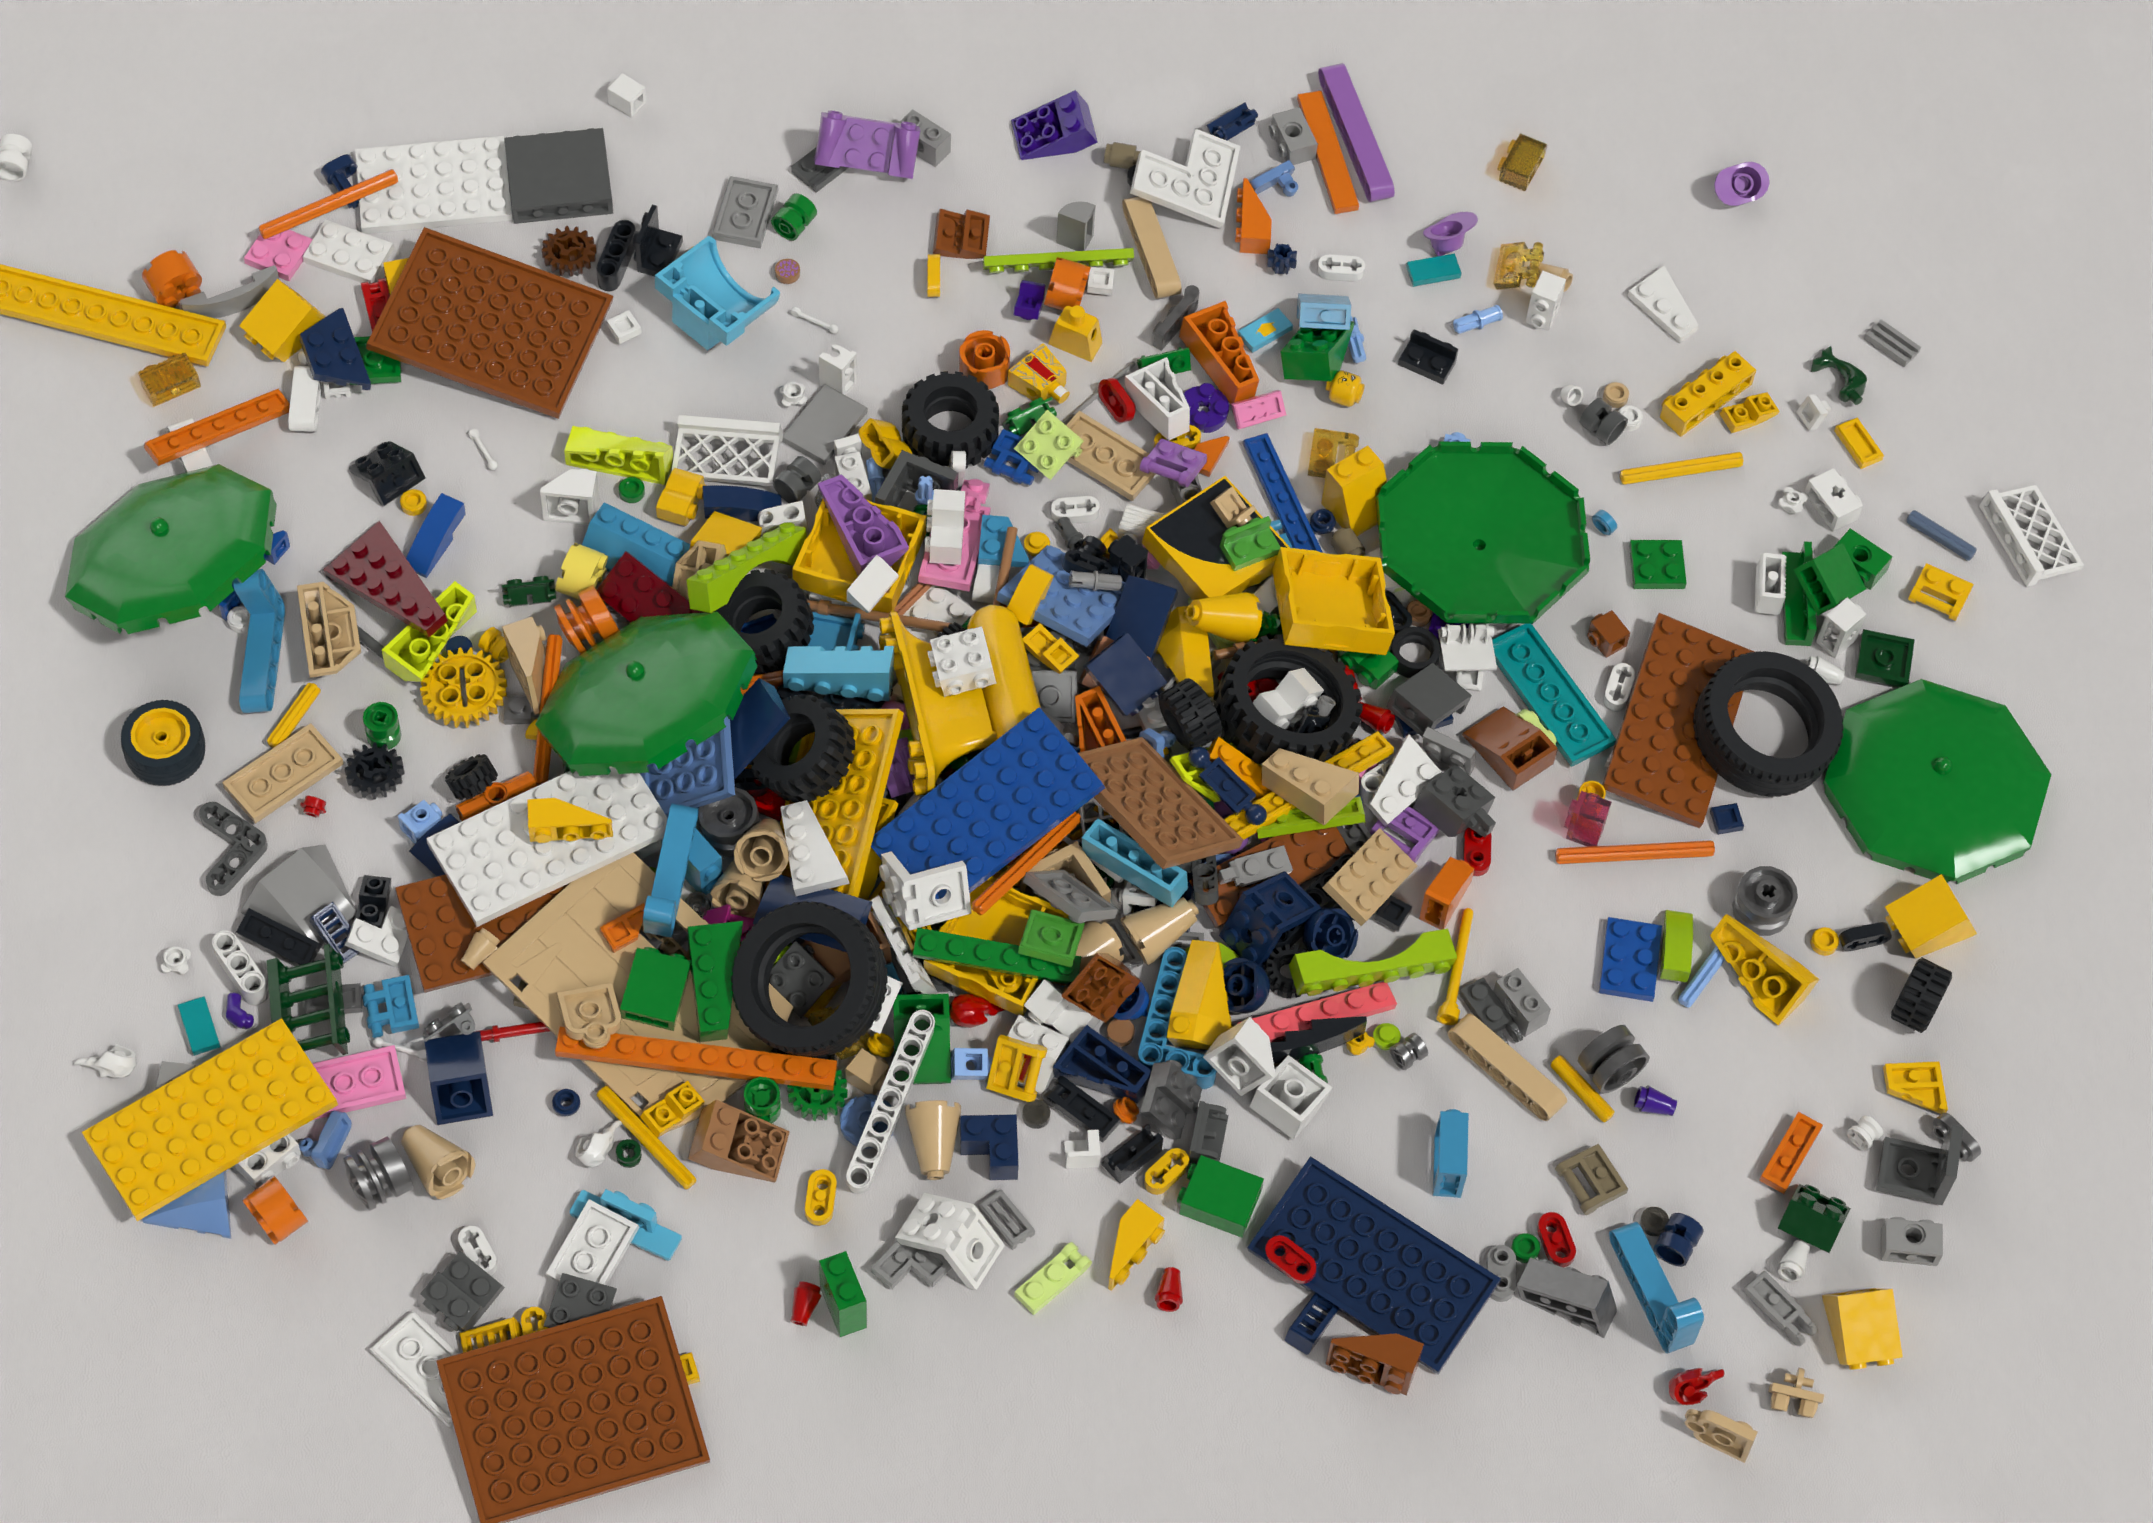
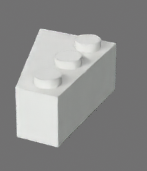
(1159, 398)

